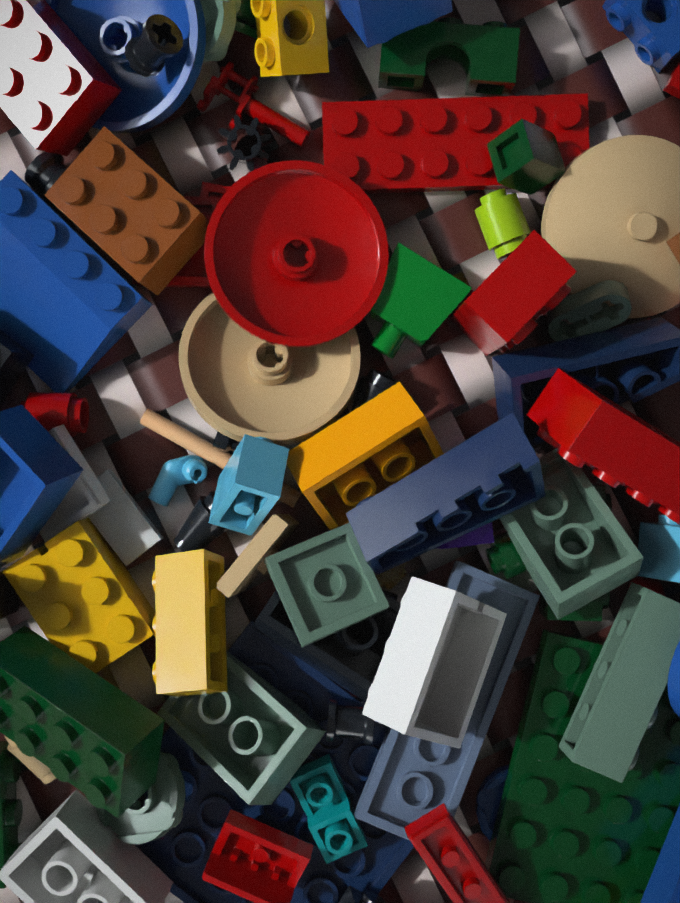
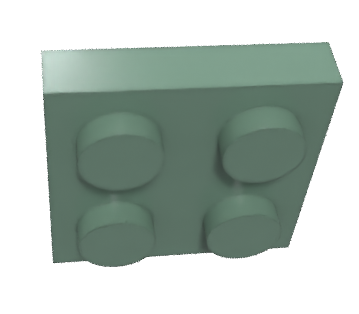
(325, 584)

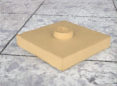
(252, 558)

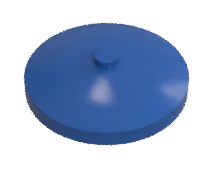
(106, 29)

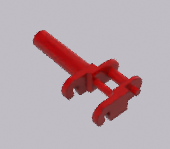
(251, 107)

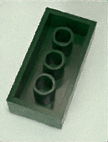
(77, 722)

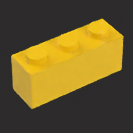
(189, 624)

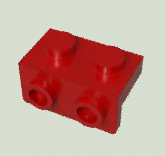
(256, 860)

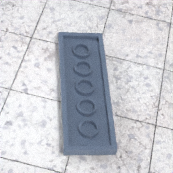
(418, 774)

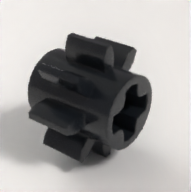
(250, 133)

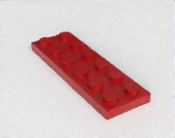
(441, 140)

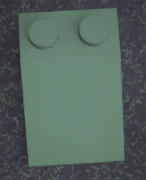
(571, 539)
(246, 734)

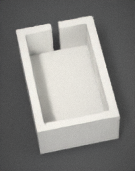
(434, 663)

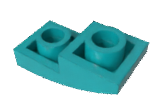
(328, 809)

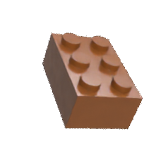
(129, 211)

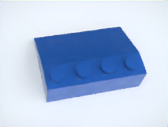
(58, 289)

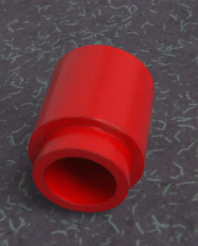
(59, 409)

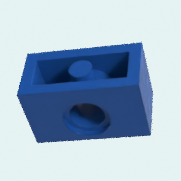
(654, 42)

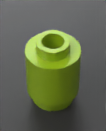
(502, 222)

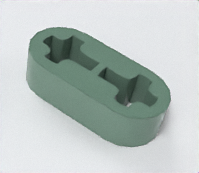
(589, 312)

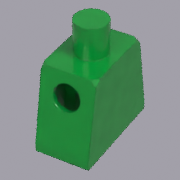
(413, 301)

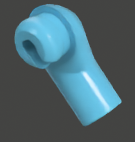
(177, 473)

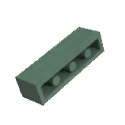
(624, 685)

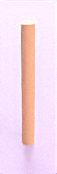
(201, 447)

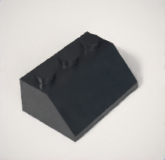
(344, 657)

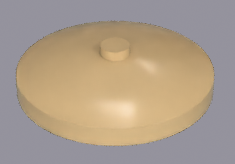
(615, 218)
(261, 386)

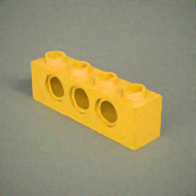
(305, 47)

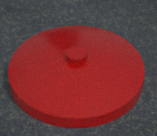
(296, 253)

